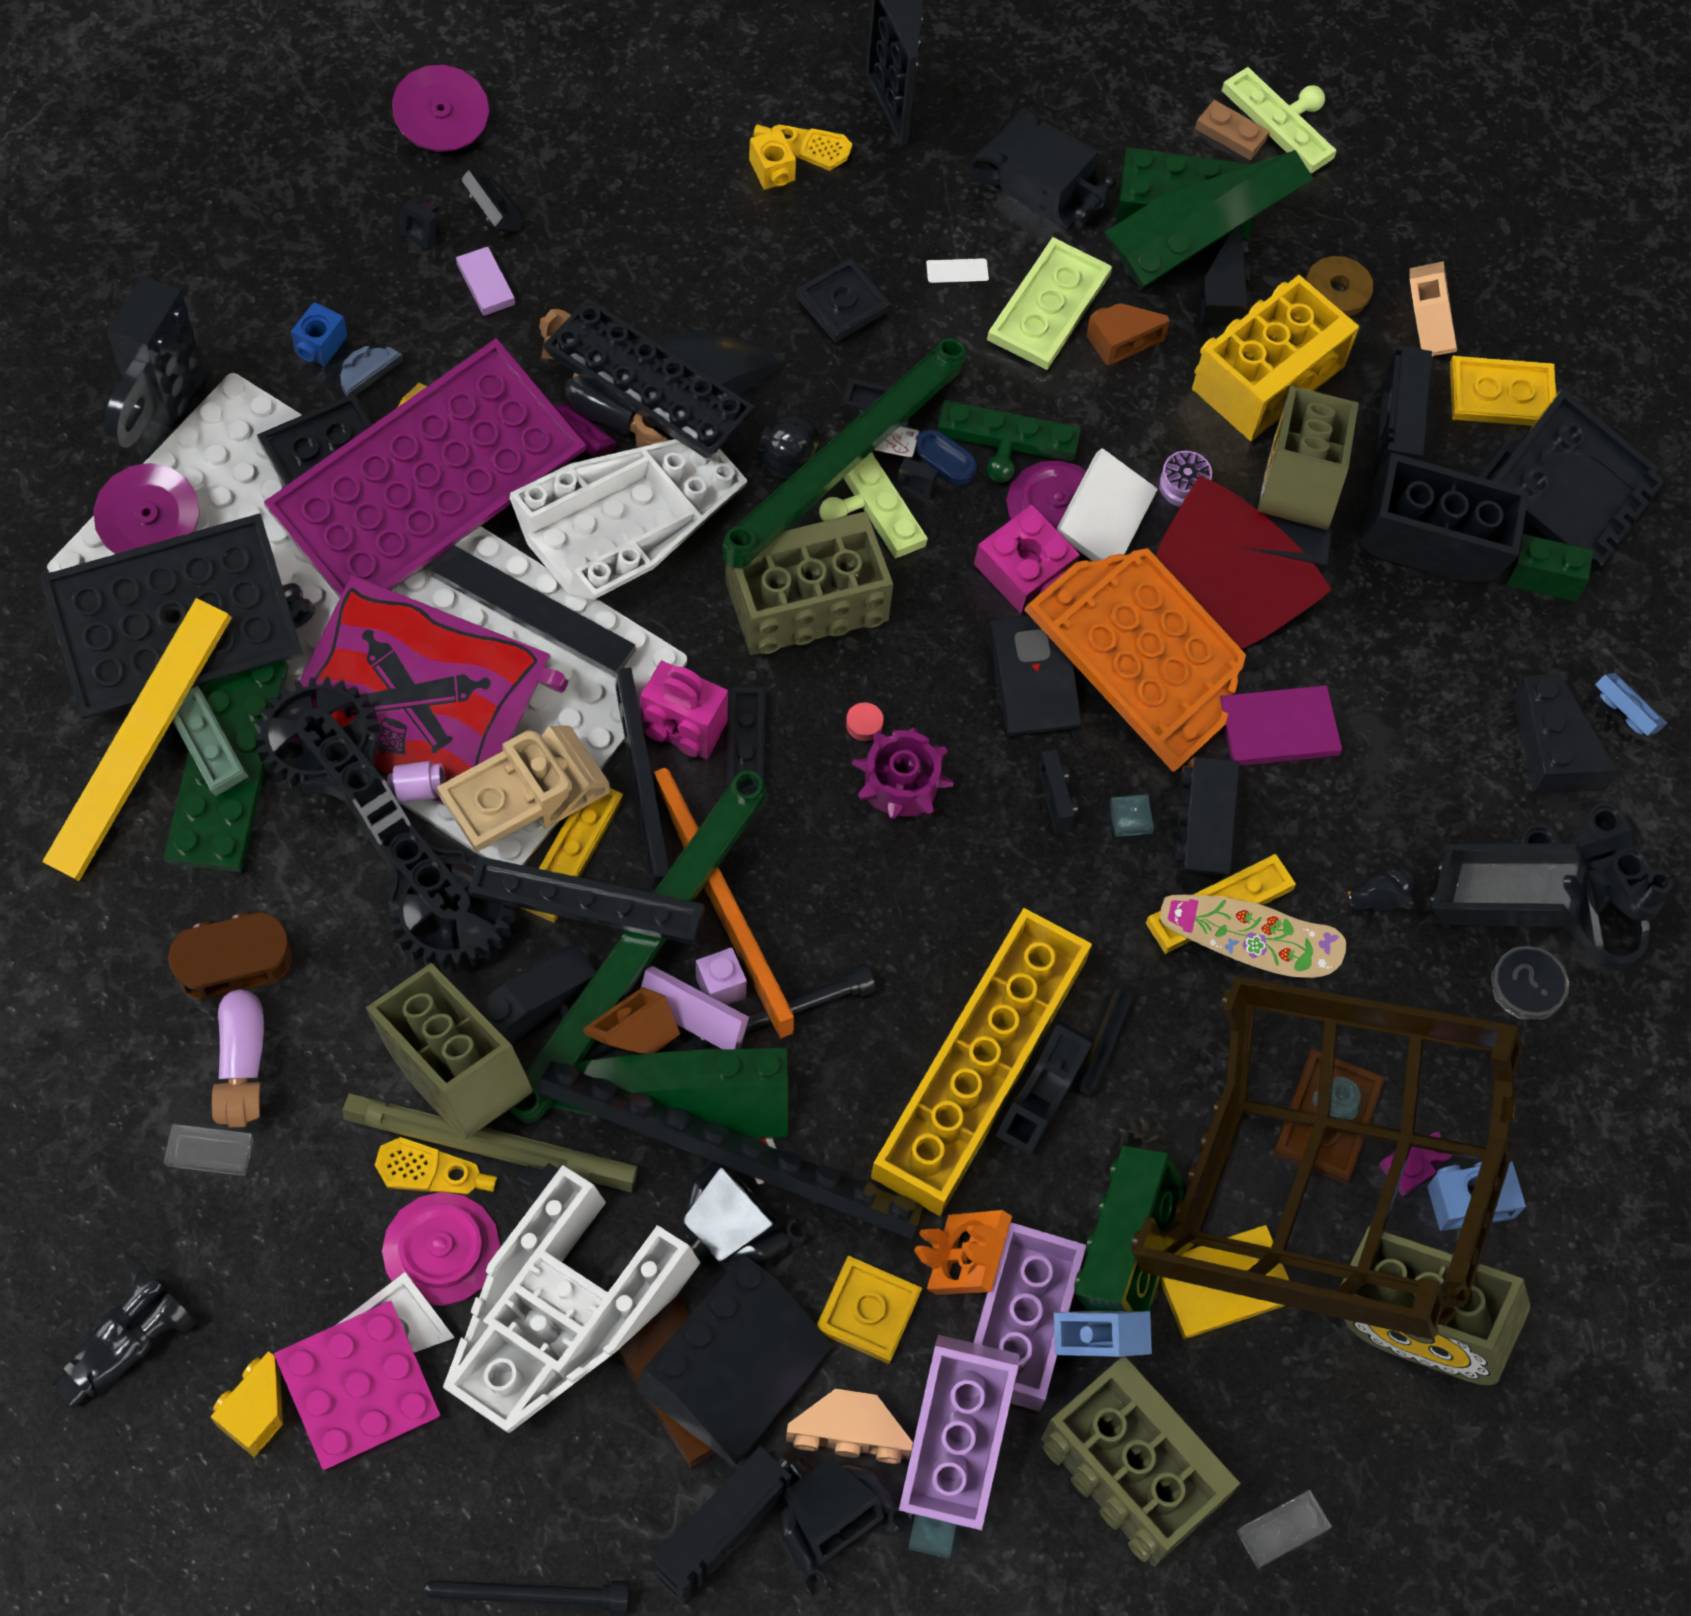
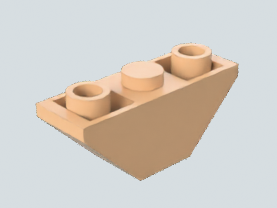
(1433, 308)
(851, 1425)

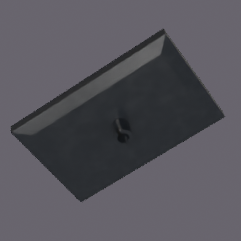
(119, 611)

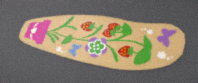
(1256, 934)

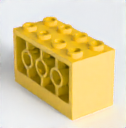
(1280, 343)

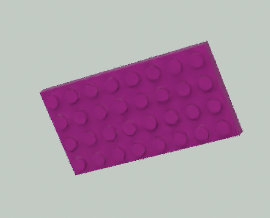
(425, 473)

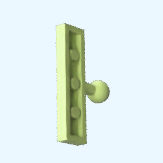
(1282, 120)
(883, 505)

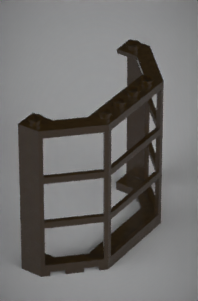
(1161, 1251)

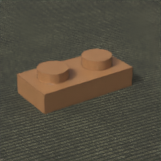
(1232, 129)

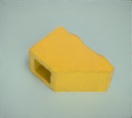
(254, 1407)

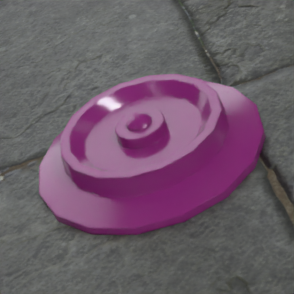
(440, 108)
(1047, 487)
(145, 507)

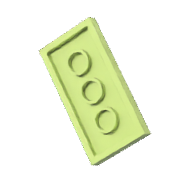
(1049, 303)

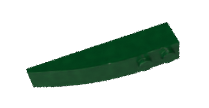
(1201, 214)
(724, 1086)

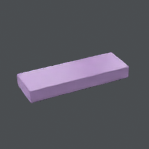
(698, 1011)

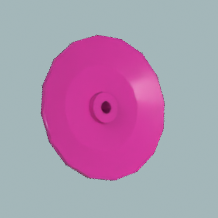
(441, 1246)

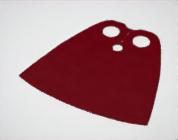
(1238, 587)

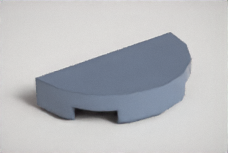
(366, 367)

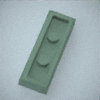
(208, 743)

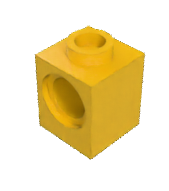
(772, 159)

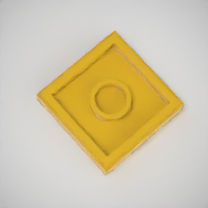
(868, 1309)

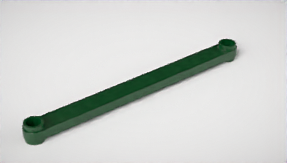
(842, 454)
(637, 950)

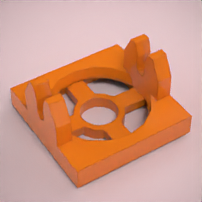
(984, 1248)

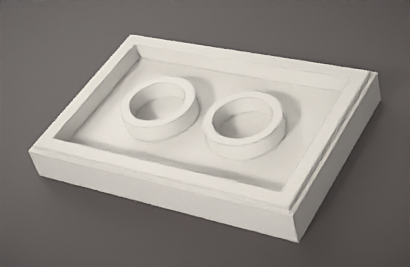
(1106, 508)

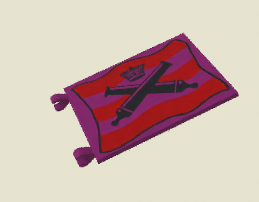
(434, 679)

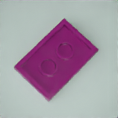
(1280, 725)

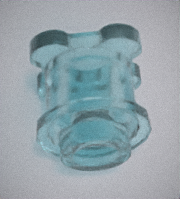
(1350, 1096)

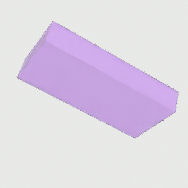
(485, 281)

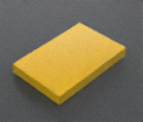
(1500, 390)
(1206, 1309)

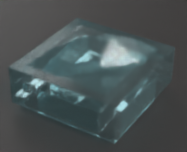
(1131, 815)
(932, 1536)

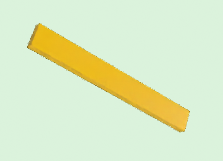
(137, 739)

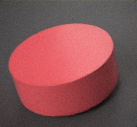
(864, 721)

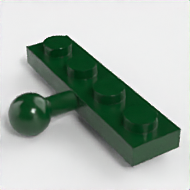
(1008, 434)

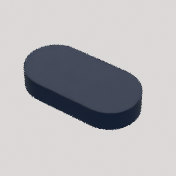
(943, 454)

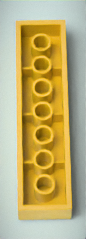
(980, 1062)

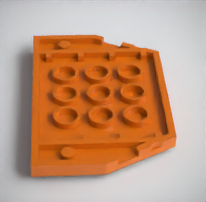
(1144, 648)

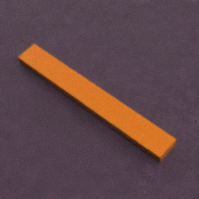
(728, 911)

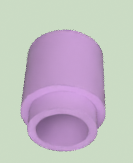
(416, 781)

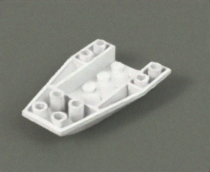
(621, 512)

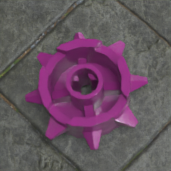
(902, 773)

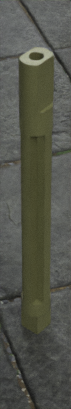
(488, 1142)

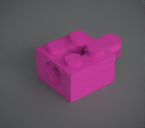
(1013, 567)
(684, 699)

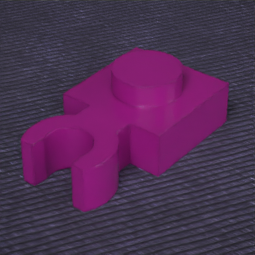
(1418, 1167)

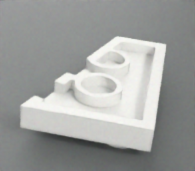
(416, 1315)

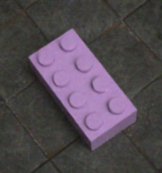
(1018, 1314)
(959, 1432)

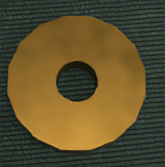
(1349, 274)

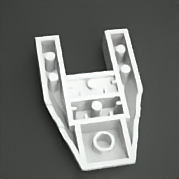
(544, 1322)

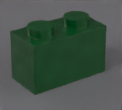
(1550, 568)

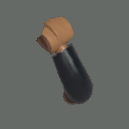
(607, 411)

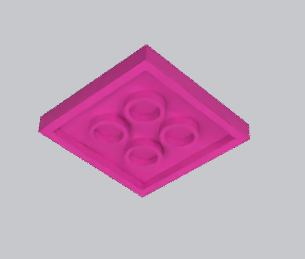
(356, 1385)

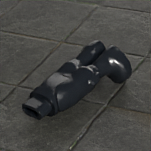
(116, 1345)

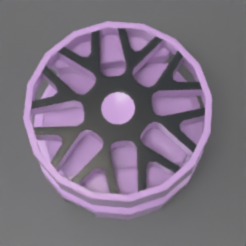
(1185, 467)

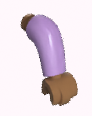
(239, 1059)

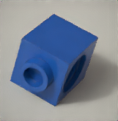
(323, 323)

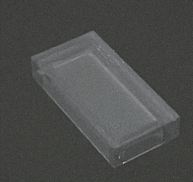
(208, 1149)

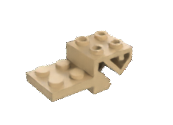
(525, 782)

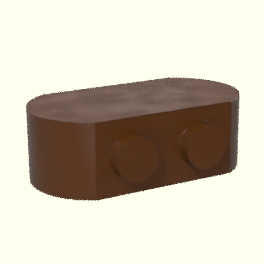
(230, 955)

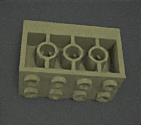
(812, 585)
(1153, 1439)

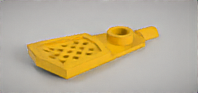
(814, 145)
(436, 1171)

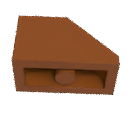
(1125, 331)
(637, 1023)

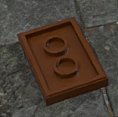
(1338, 1149)

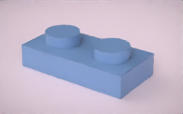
(1620, 695)

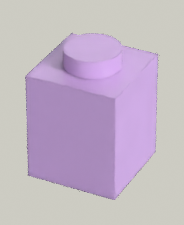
(721, 977)

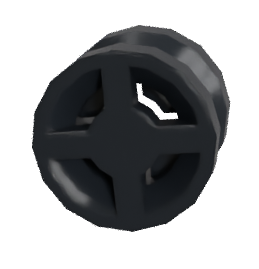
(300, 608)

